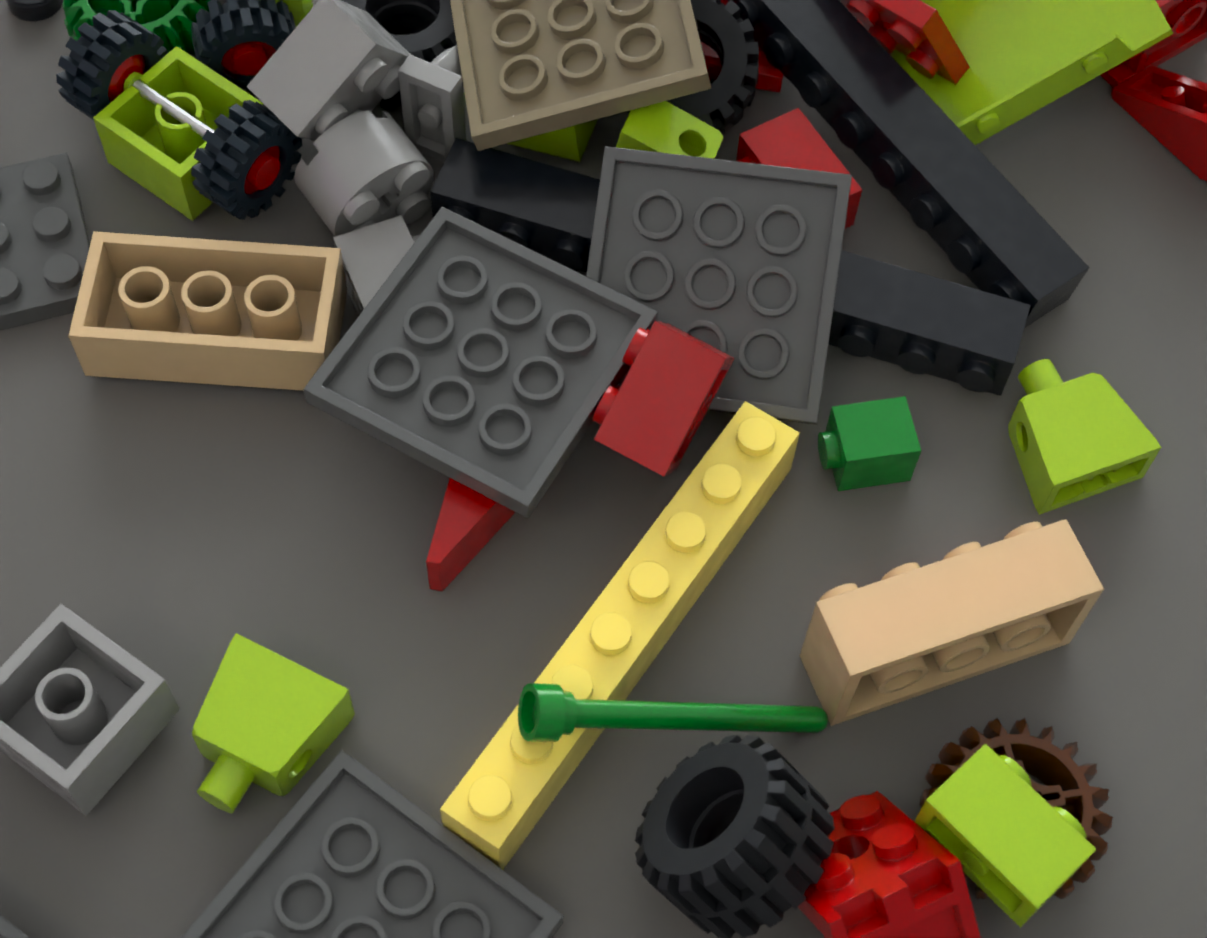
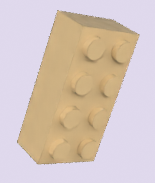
(207, 310)
(948, 619)

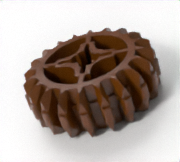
(1064, 781)

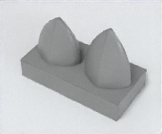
(433, 102)

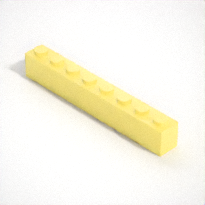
(625, 629)

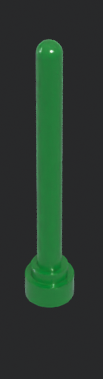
(549, 713)

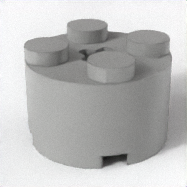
(365, 174)

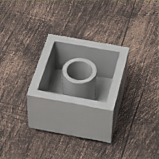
(329, 69)
(79, 708)

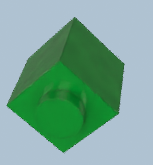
(870, 444)

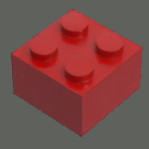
(661, 397)

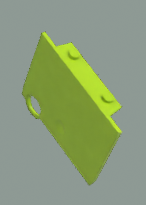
(1032, 54)

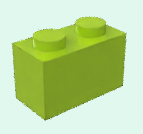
(1005, 833)

